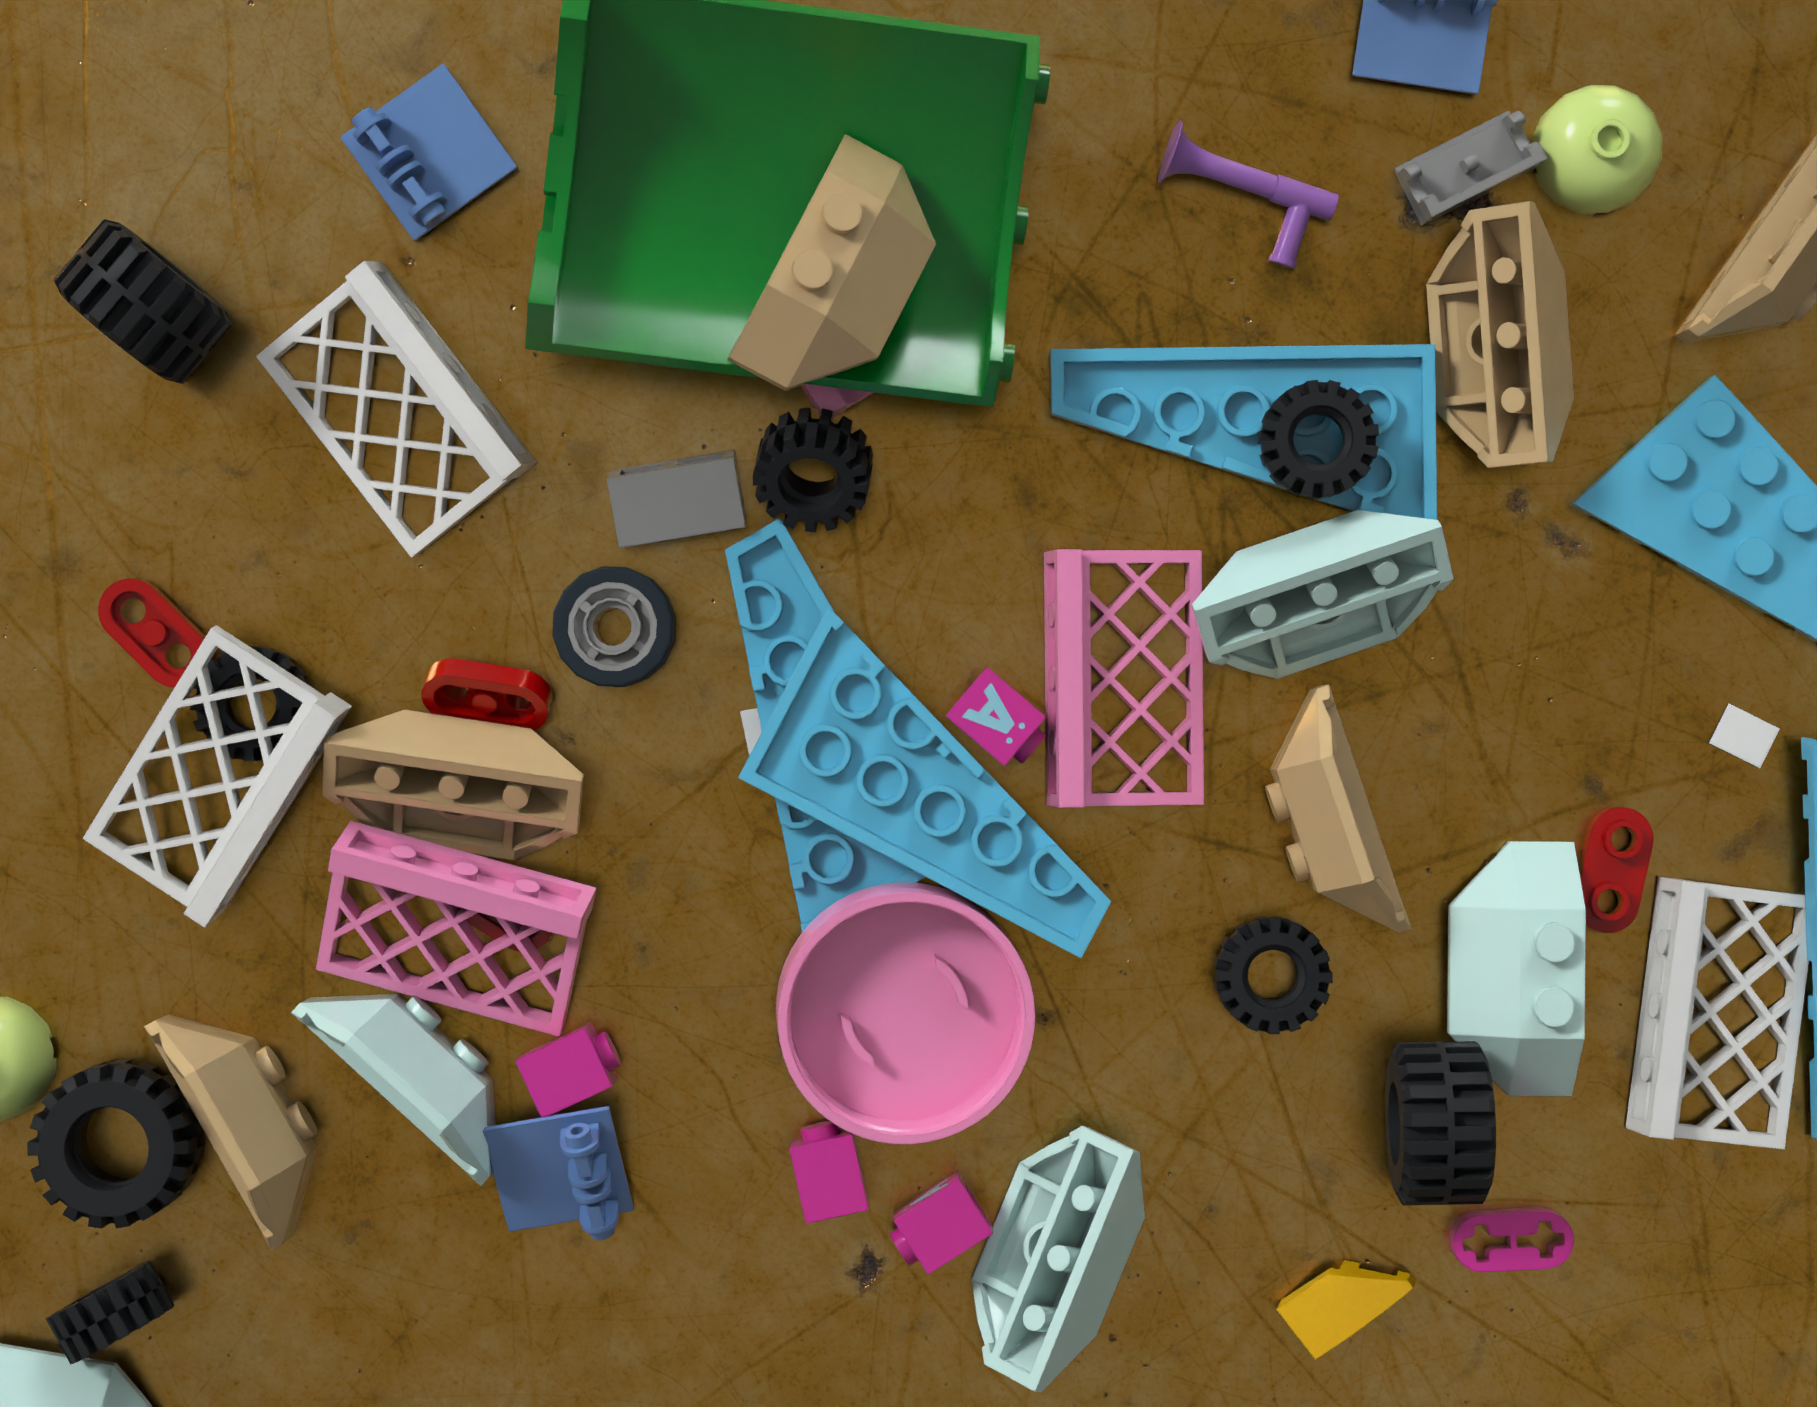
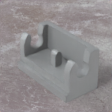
(1469, 166)
(676, 498)

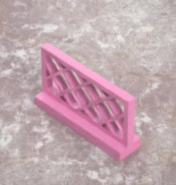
(1069, 678)
(454, 881)

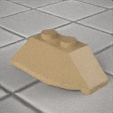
(1770, 269)
(839, 273)
(1502, 337)
(454, 782)
(1331, 816)
(245, 1116)

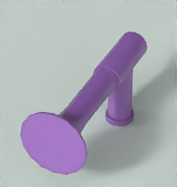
(1302, 199)

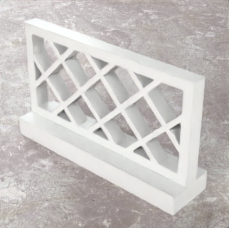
(437, 373)
(263, 805)
(1669, 1020)

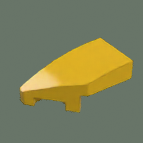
(1340, 1304)

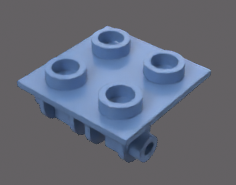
(1424, 42)
(428, 151)
(560, 1171)

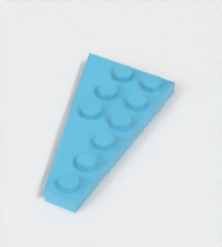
(1213, 400)
(1719, 504)
(778, 615)
(890, 775)

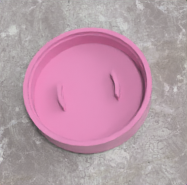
(904, 1013)

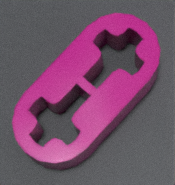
(1511, 1255)

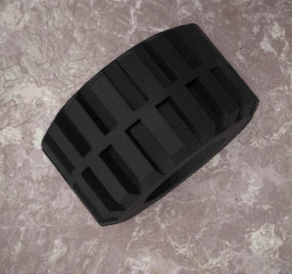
(142, 301)
(1440, 1123)
(75, 1175)

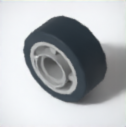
(578, 618)

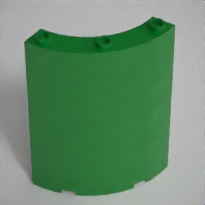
(703, 136)

